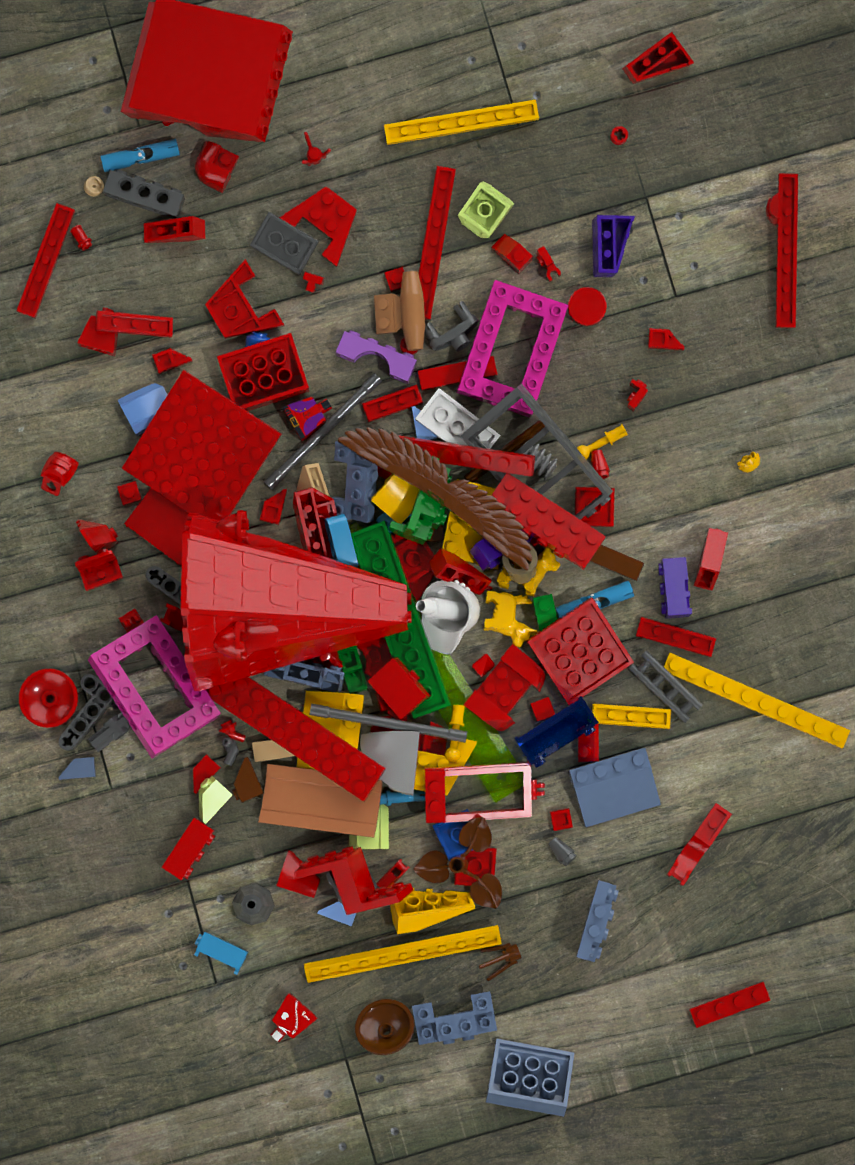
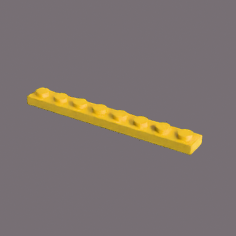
(461, 122)

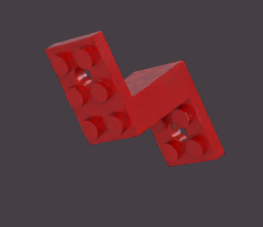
(353, 880)

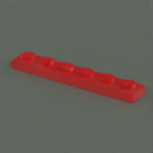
(45, 260)

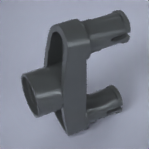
(456, 336)

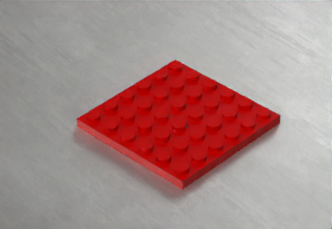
(201, 449)

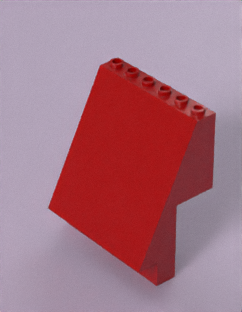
(207, 70)

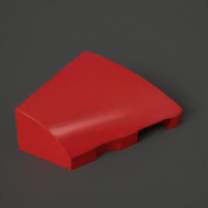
(287, 879)

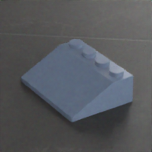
(615, 787)
(530, 1077)

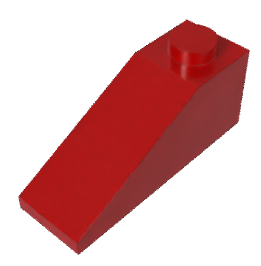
(175, 230)
(451, 568)

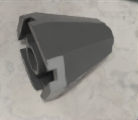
(263, 904)

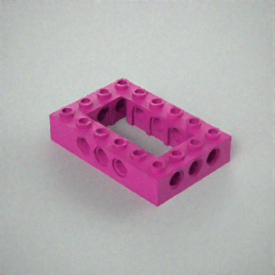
(502, 296)
(152, 736)

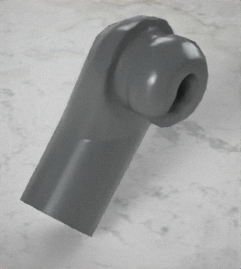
(232, 750)

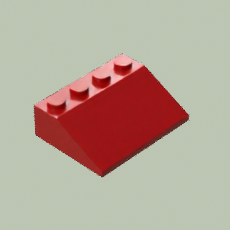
(263, 373)

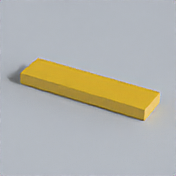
(632, 716)

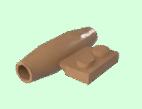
(403, 312)

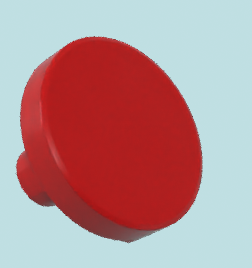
(587, 306)

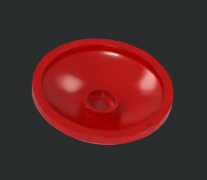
(34, 696)

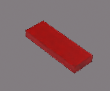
(392, 403)

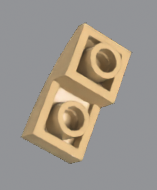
(268, 750)

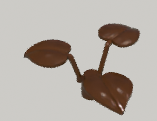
(475, 836)

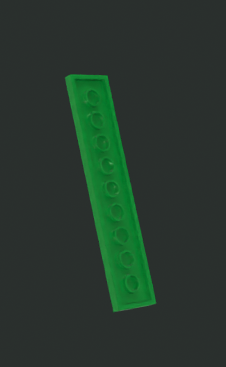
(379, 556)

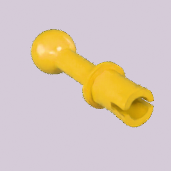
(610, 437)
(453, 753)

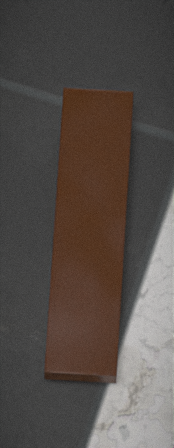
(617, 562)

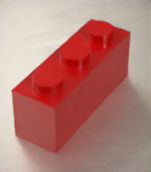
(189, 849)

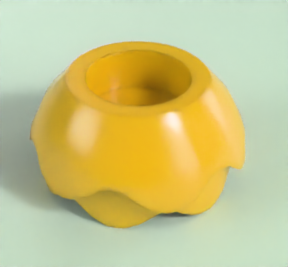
(749, 463)

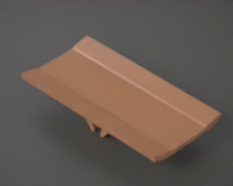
(315, 802)

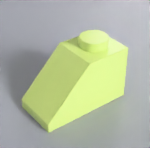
(211, 798)

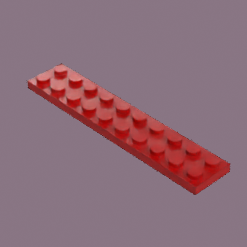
(299, 735)

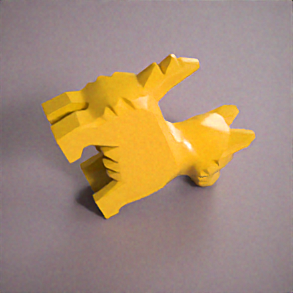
(545, 563)
(504, 619)

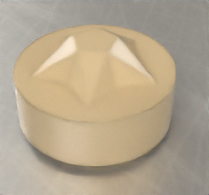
(93, 186)

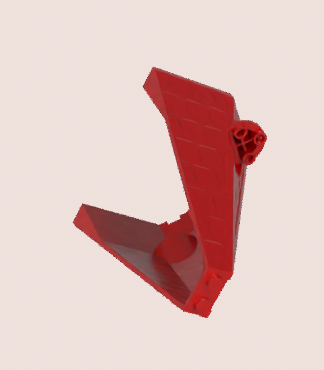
(272, 604)

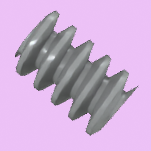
(542, 462)

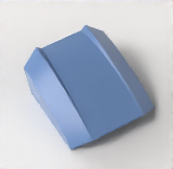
(142, 406)

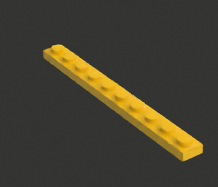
(756, 701)
(402, 954)

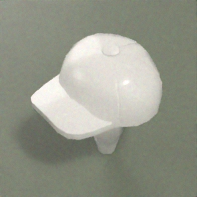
(447, 614)

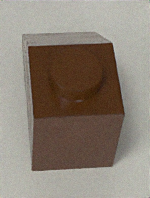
(246, 783)

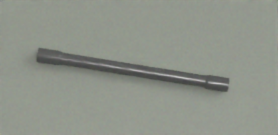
(366, 388)
(327, 712)

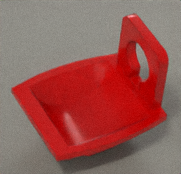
(773, 209)
(59, 470)

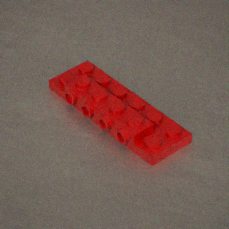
(549, 522)

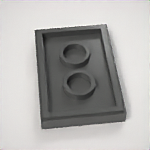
(284, 243)

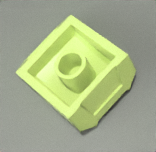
(485, 210)
(381, 838)

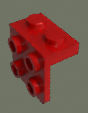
(99, 569)

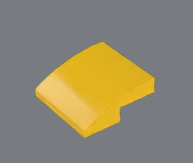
(396, 498)

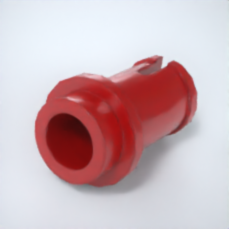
(81, 238)

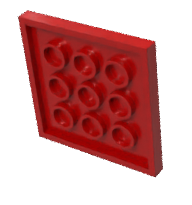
(580, 651)

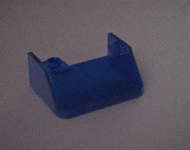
(556, 732)

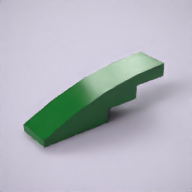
(353, 670)

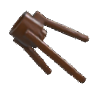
(510, 954)

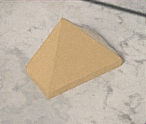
(312, 477)

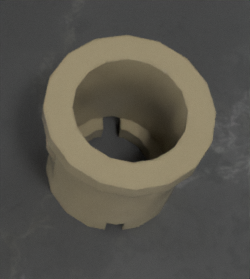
(520, 575)

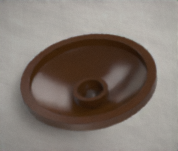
(382, 1017)

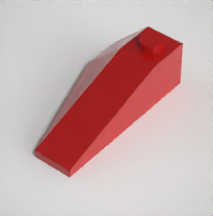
(97, 535)

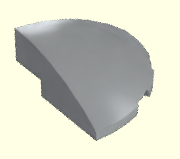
(397, 753)

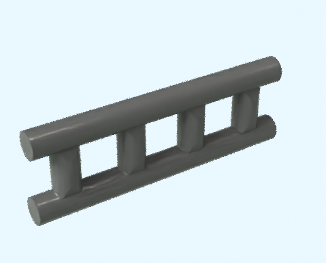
(665, 698)

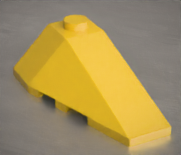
(428, 908)

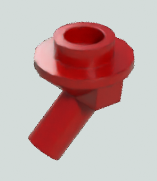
(228, 728)

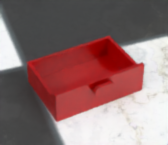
(399, 688)

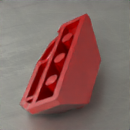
(310, 511)

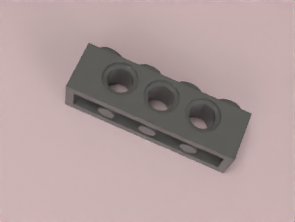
(114, 190)

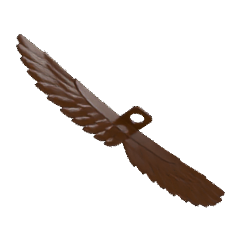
(459, 497)

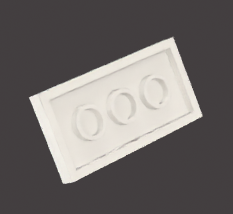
(450, 420)

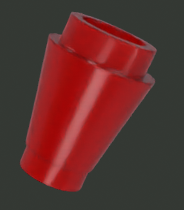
(599, 463)

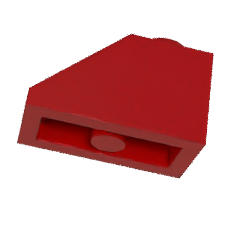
(512, 253)

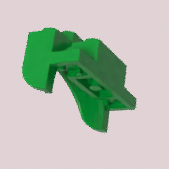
(424, 508)

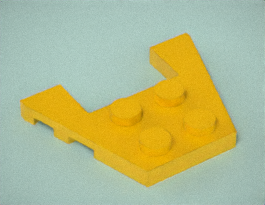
(428, 760)

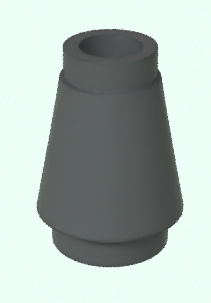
(562, 851)

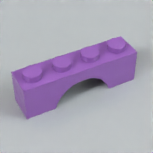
(353, 347)

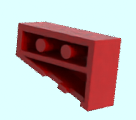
(658, 60)

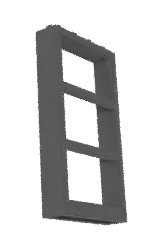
(519, 392)

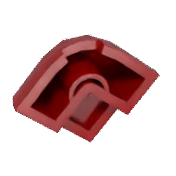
(215, 166)

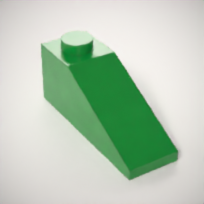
(544, 611)

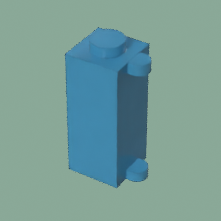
(221, 950)

